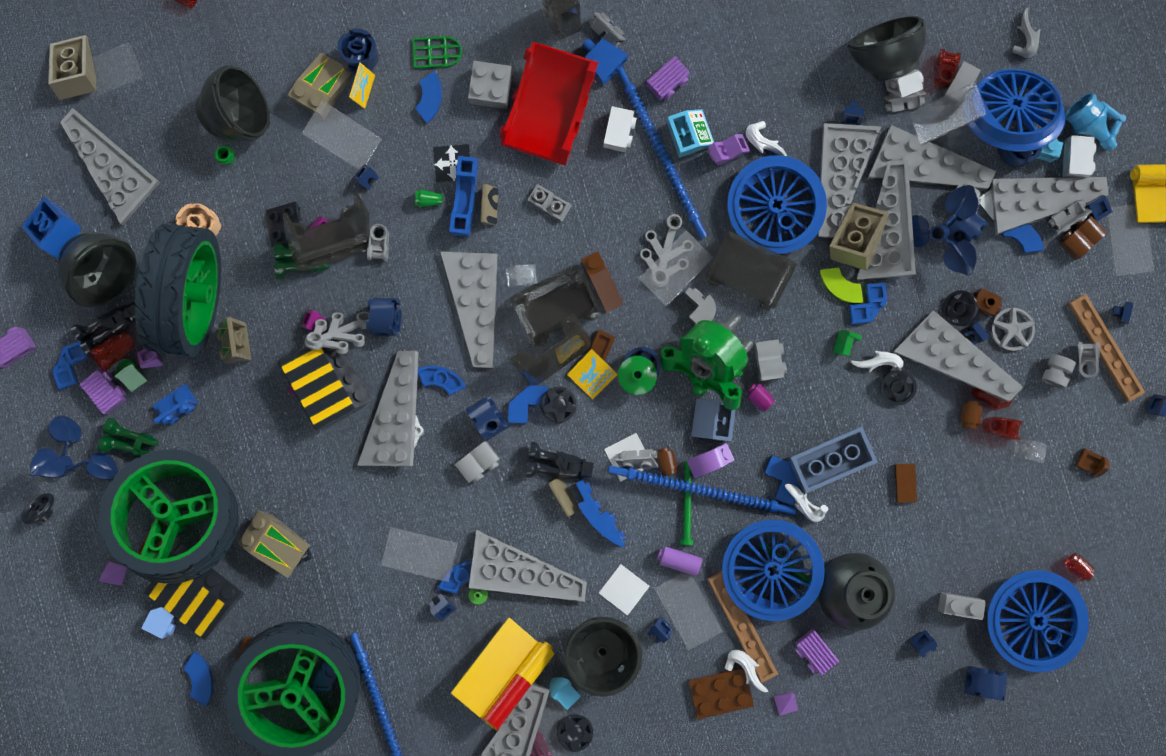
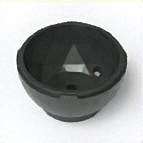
(890, 47)
(232, 105)
(100, 255)
(843, 591)
(597, 672)

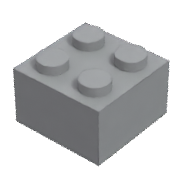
(490, 84)

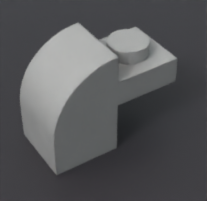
(705, 308)

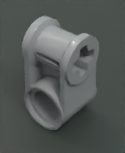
(378, 244)
(1089, 358)

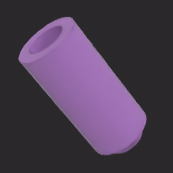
(679, 561)

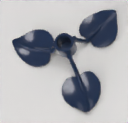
(961, 256)
(47, 464)

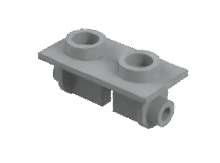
(602, 24)
(896, 103)
(1077, 212)
(644, 461)

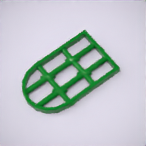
(429, 57)

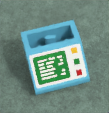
(689, 132)

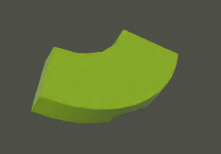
(840, 287)

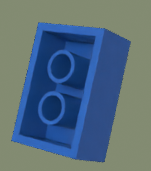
(50, 227)

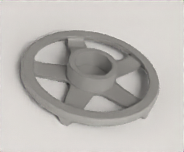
(1013, 329)

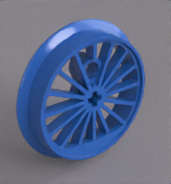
(1016, 108)
(767, 167)
(757, 605)
(1076, 636)

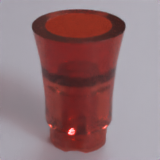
(111, 351)

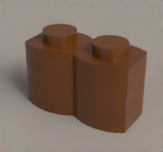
(1082, 238)

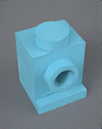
(1051, 151)

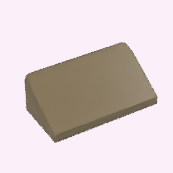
(564, 496)

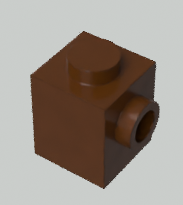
(988, 303)

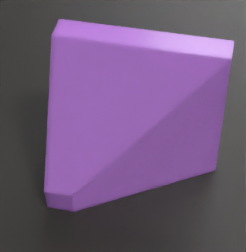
(149, 359)
(113, 574)
(786, 703)

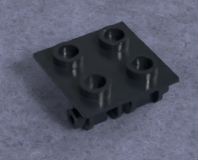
(276, 222)

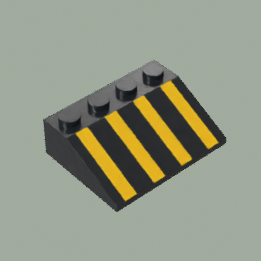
(324, 384)
(197, 602)

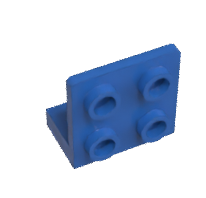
(174, 405)

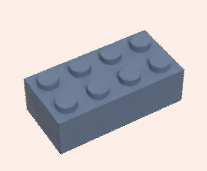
(832, 459)

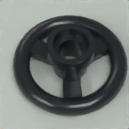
(40, 511)

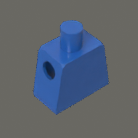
(608, 56)

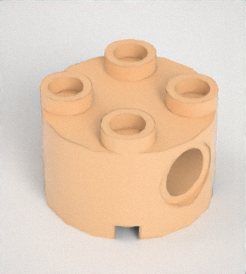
(198, 216)

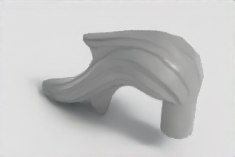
(1031, 36)

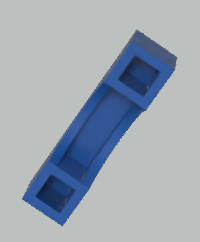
(465, 196)

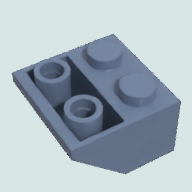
(712, 420)

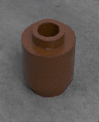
(971, 414)
(666, 461)

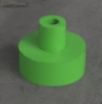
(478, 599)

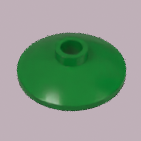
(629, 382)

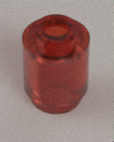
(1079, 567)

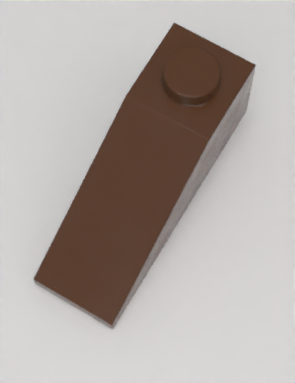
(601, 281)

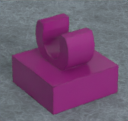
(310, 319)

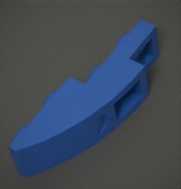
(602, 522)

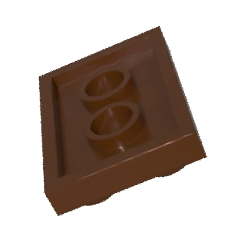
(720, 693)

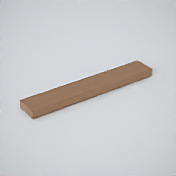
(1109, 351)
(743, 629)

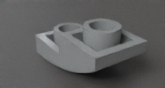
(966, 75)
(549, 203)

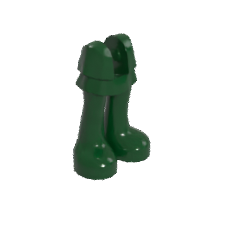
(282, 268)
(113, 428)

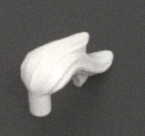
(760, 142)
(882, 358)
(812, 512)
(747, 664)

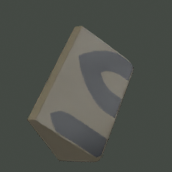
(489, 205)

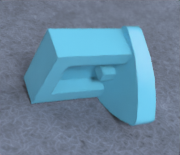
(563, 691)

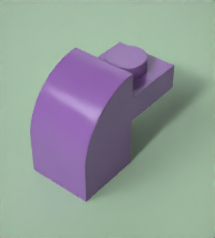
(728, 149)
(710, 460)

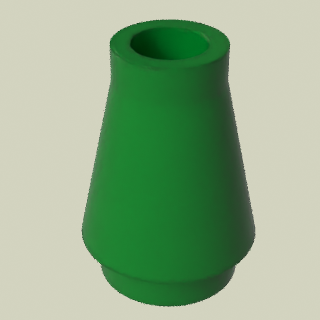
(225, 155)
(427, 198)

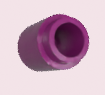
(760, 397)

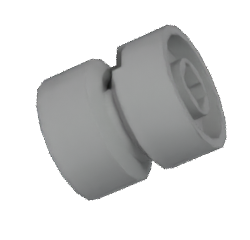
(1058, 371)

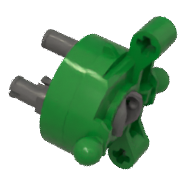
(711, 359)

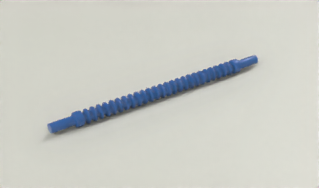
(654, 138)
(632, 474)
(376, 698)

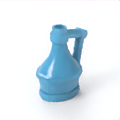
(1090, 117)

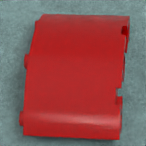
(549, 103)

